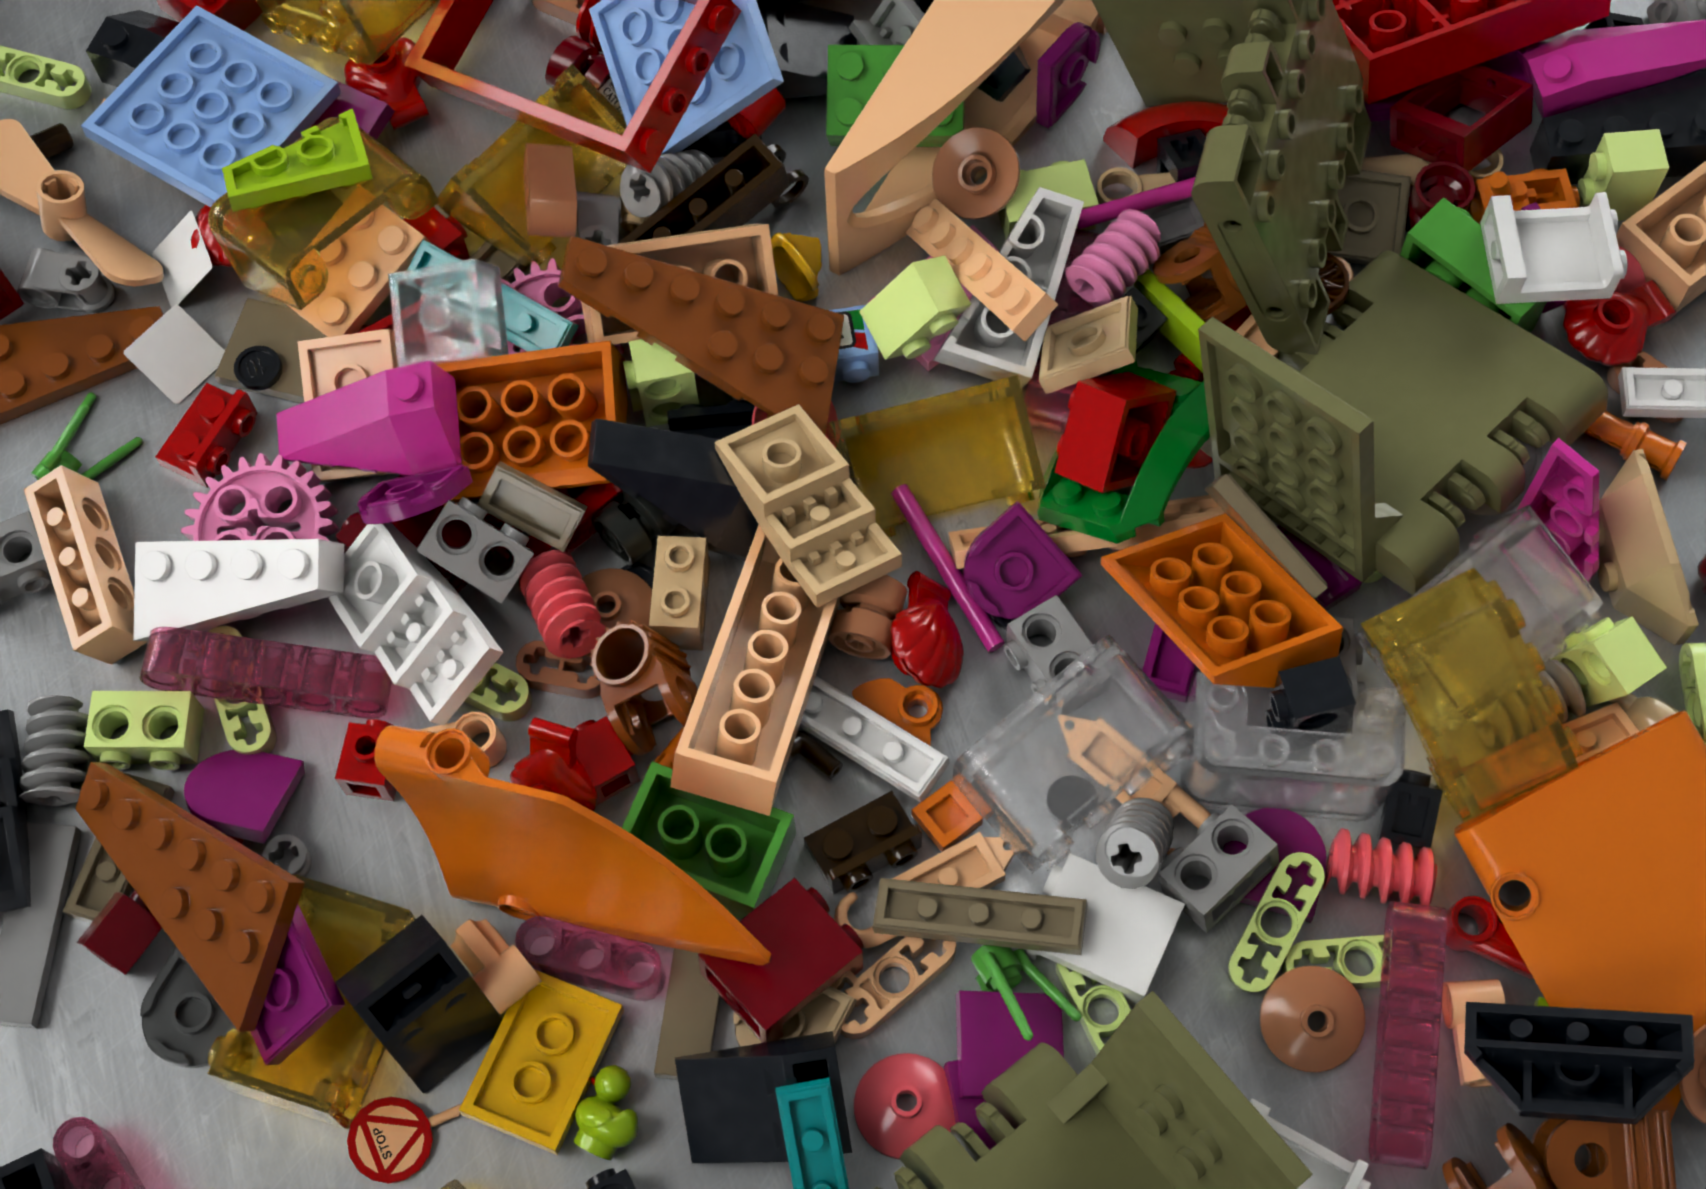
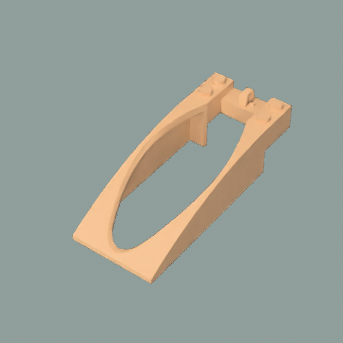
(932, 75)

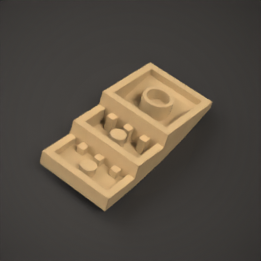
(808, 505)

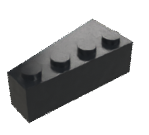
(1671, 106)

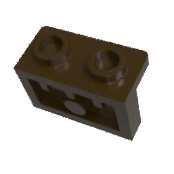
(864, 843)

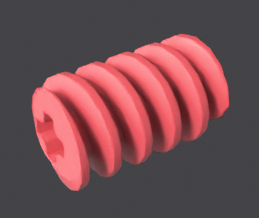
(561, 604)
(1381, 868)

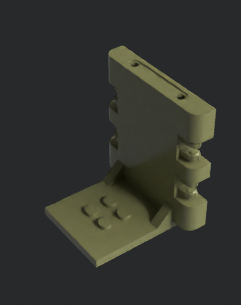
(1282, 148)
(1391, 420)
(1135, 1118)

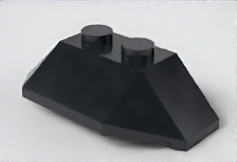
(1579, 1059)

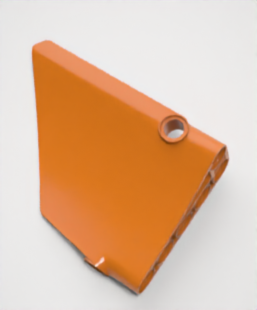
(549, 854)
(1610, 877)

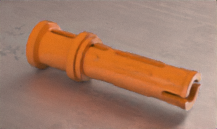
(1659, 451)

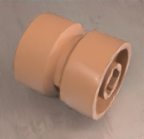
(865, 621)

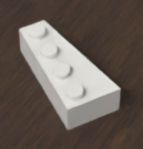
(1040, 251)
(229, 580)

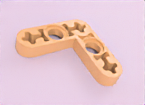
(883, 1004)

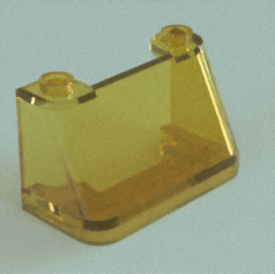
(490, 190)
(281, 241)
(946, 450)

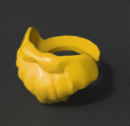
(797, 264)

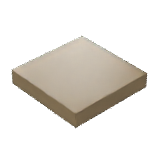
(1089, 344)

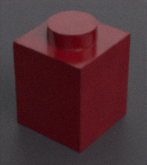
(121, 932)

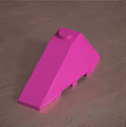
(1609, 62)
(384, 423)
(1568, 504)

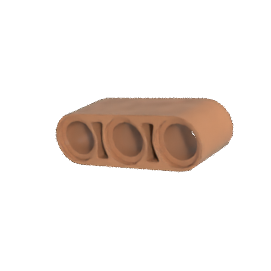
(550, 190)

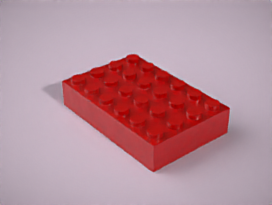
(1424, 40)

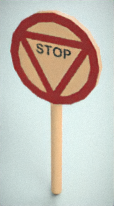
(393, 1138)

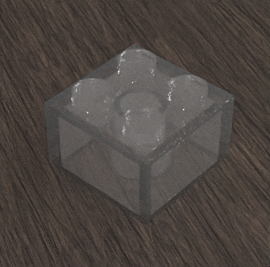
(448, 313)

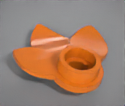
(894, 702)

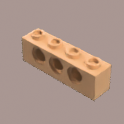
(84, 564)

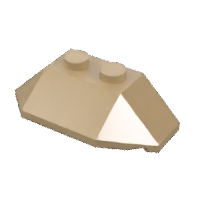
(1640, 557)

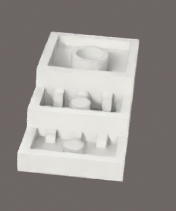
(413, 621)

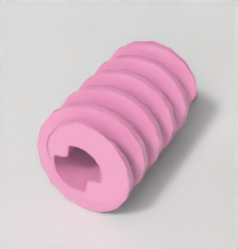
(1115, 258)

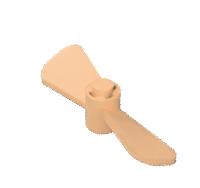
(61, 204)

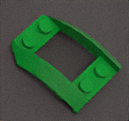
(1116, 515)

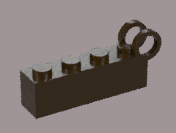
(727, 193)

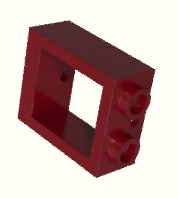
(1425, 132)

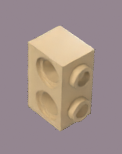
(680, 590)

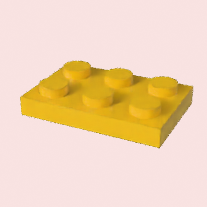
(542, 1062)

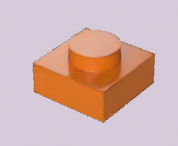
(947, 816)

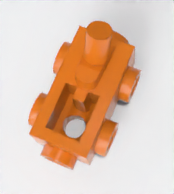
(1546, 187)

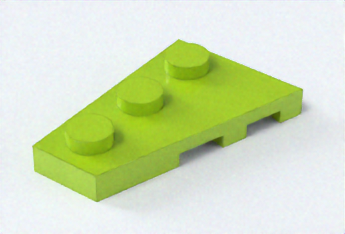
(309, 166)

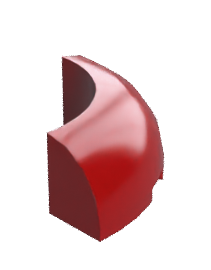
(1137, 134)

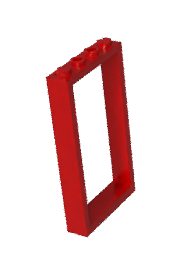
(653, 121)

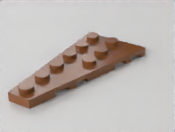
(725, 332)
(65, 356)
(205, 889)

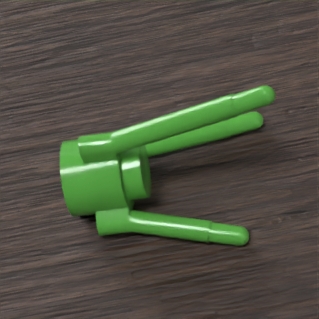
(59, 456)
(1000, 972)

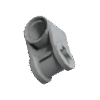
(598, 217)
(65, 282)

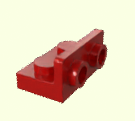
(208, 434)

